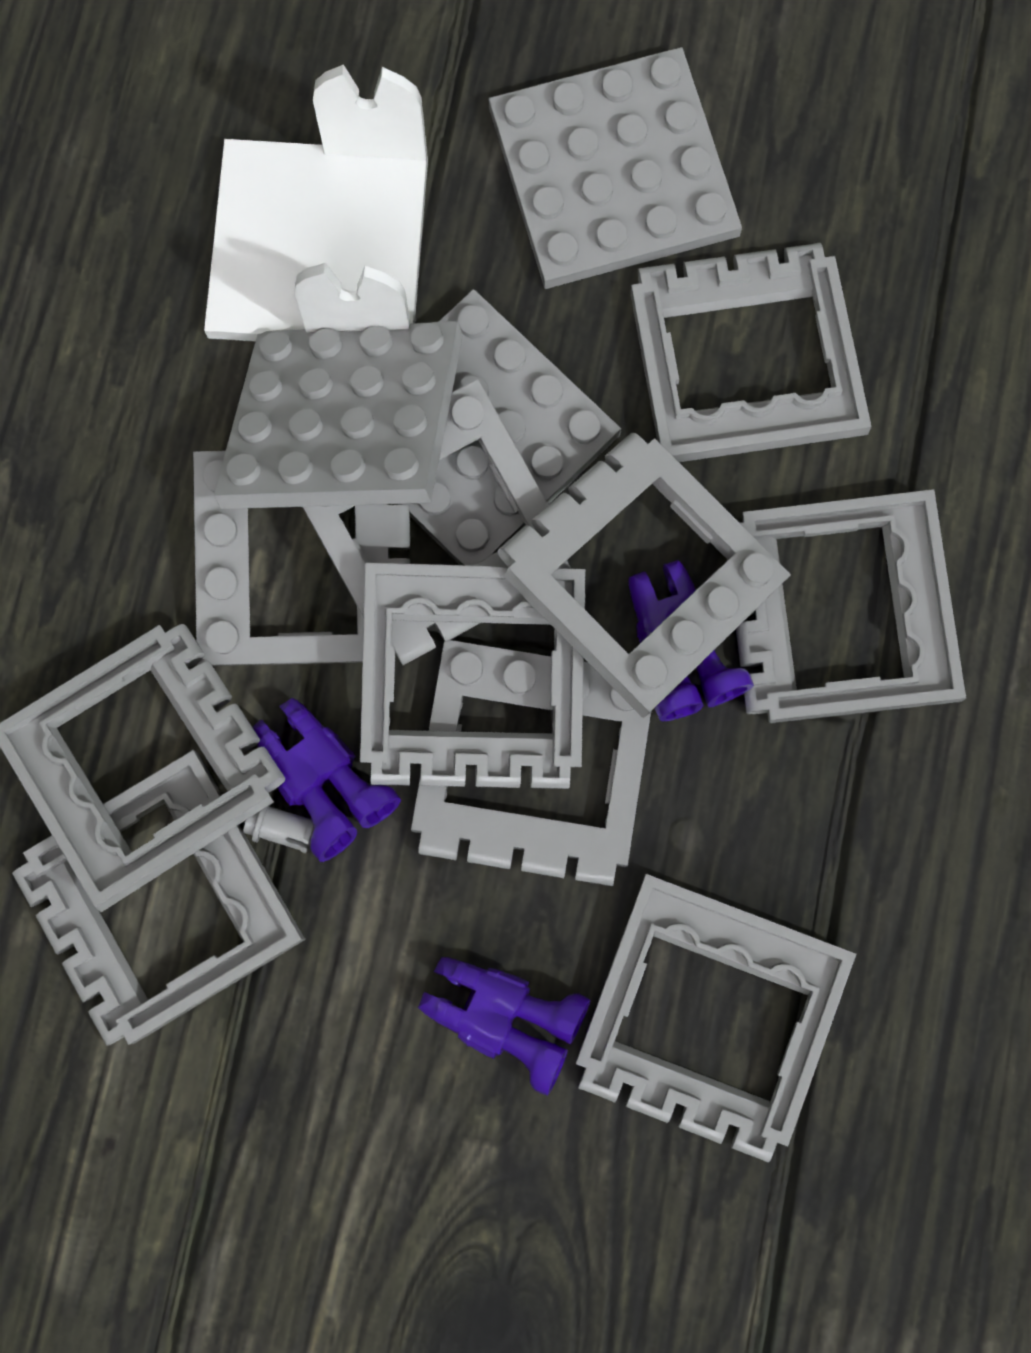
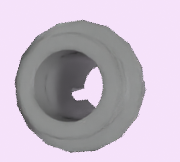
(280, 828)

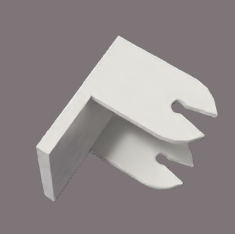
(324, 228)

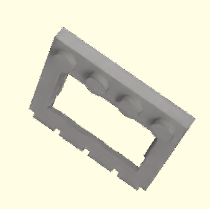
(468, 419)
(761, 424)
(224, 580)
(470, 596)
(919, 601)
(696, 625)
(70, 803)
(494, 834)
(745, 944)
(100, 964)

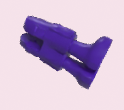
(717, 681)
(322, 760)
(489, 1015)

